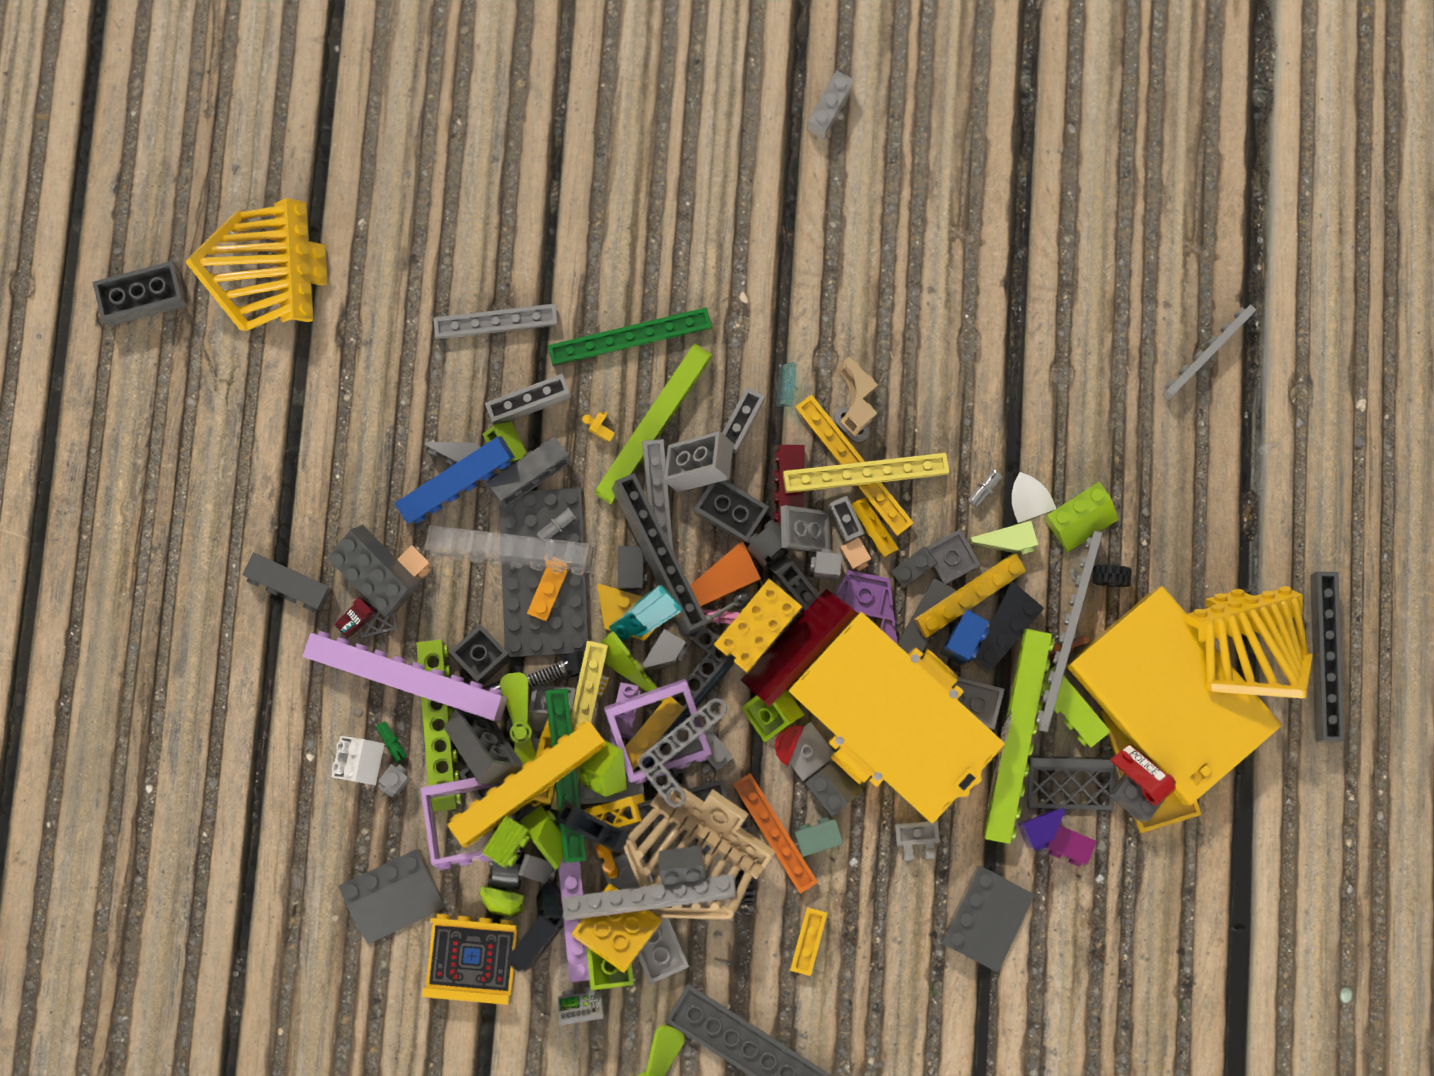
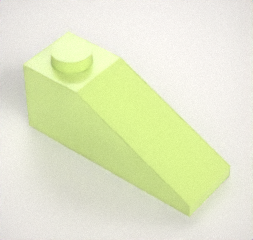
(1010, 539)

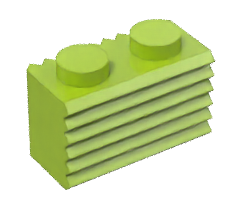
(506, 842)

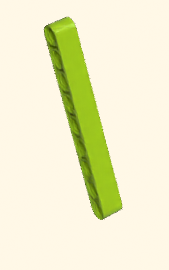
(655, 420)

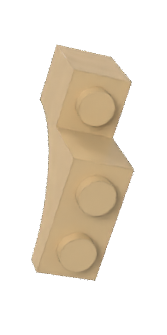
(860, 388)

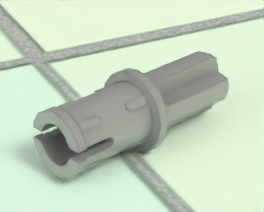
(985, 488)
(556, 525)

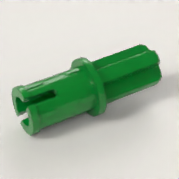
(391, 741)

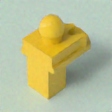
(596, 427)

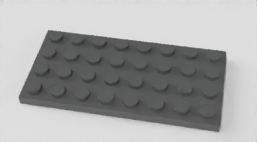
(568, 622)

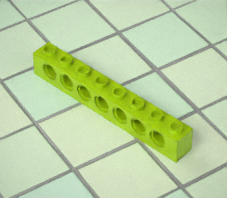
(426, 651)

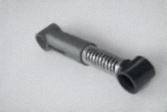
(569, 666)

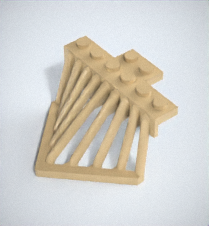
(715, 824)

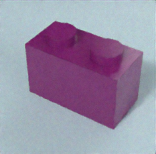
(1072, 846)

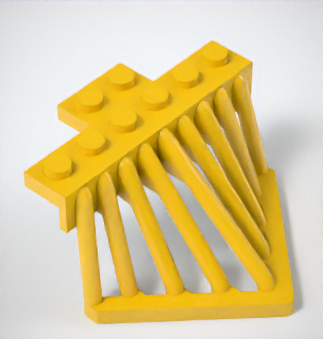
(297, 260)
(1244, 614)

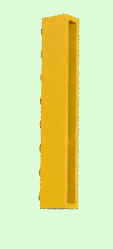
(526, 784)

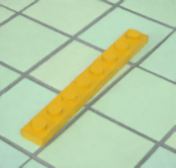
(846, 454)

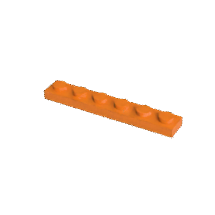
(775, 833)

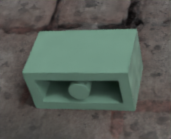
(818, 837)

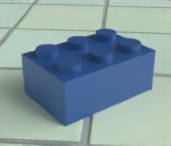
(964, 638)

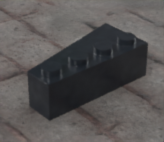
(1012, 616)

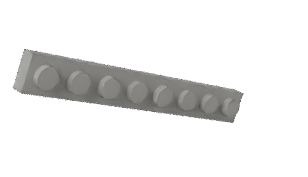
(648, 897)

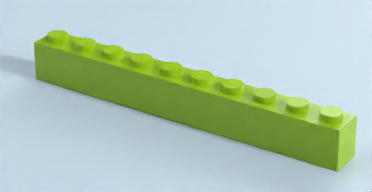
(1024, 706)

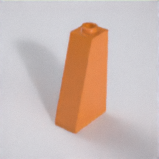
(726, 577)

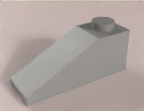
(537, 869)

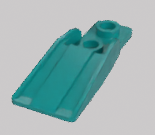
(646, 614)

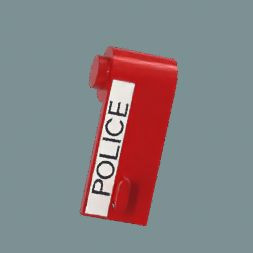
(1153, 781)

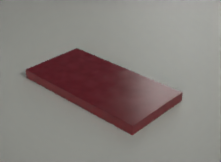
(798, 647)

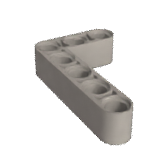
(677, 746)

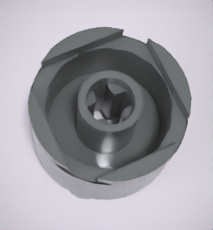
(767, 545)
(506, 878)

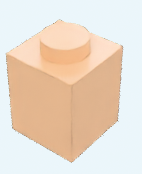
(855, 555)
(415, 563)

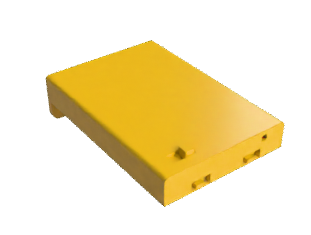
(1153, 687)

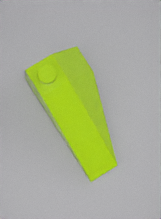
(622, 662)

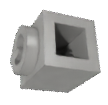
(394, 780)

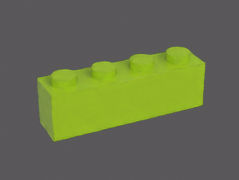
(1077, 713)

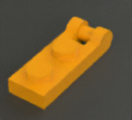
(609, 865)

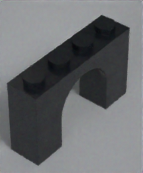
(533, 944)

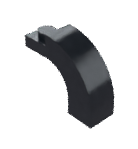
(592, 827)

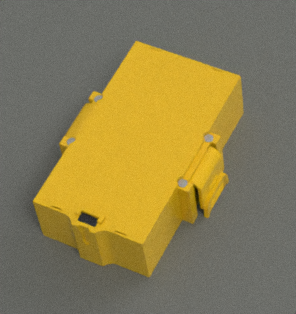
(896, 718)

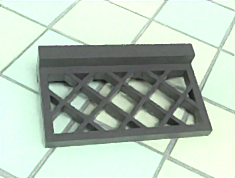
(1066, 764)

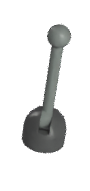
(739, 601)

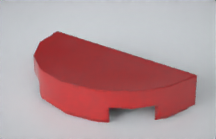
(787, 742)

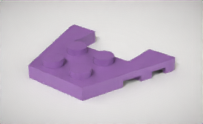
(870, 596)

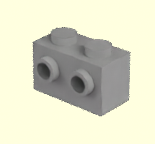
(826, 565)

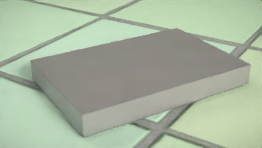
(805, 529)

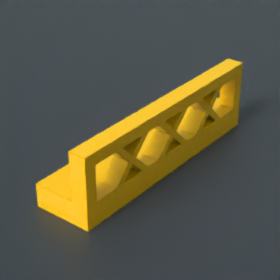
(619, 804)

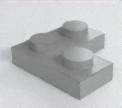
(719, 756)

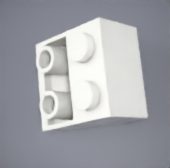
(357, 760)

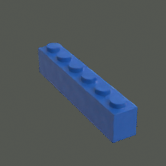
(455, 480)

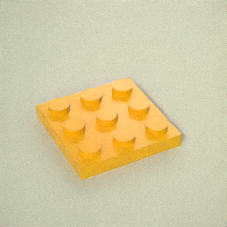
(617, 936)

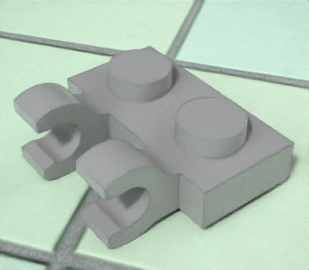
(917, 833)

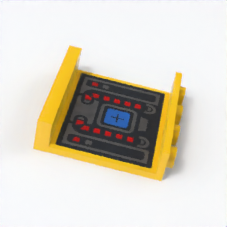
(470, 959)

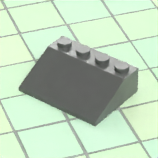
(392, 896)
(987, 918)

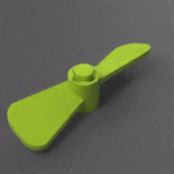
(516, 689)
(664, 1049)

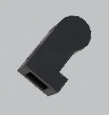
(548, 903)

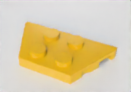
(615, 604)

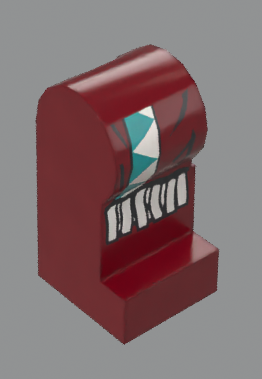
(355, 617)

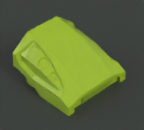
(502, 902)

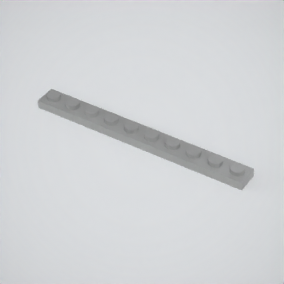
(1067, 638)

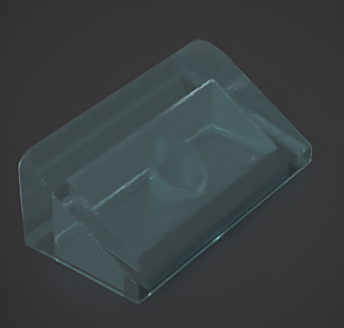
(786, 384)

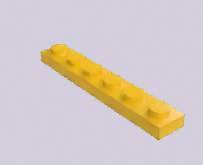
(970, 595)

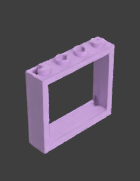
(647, 698)
(447, 789)

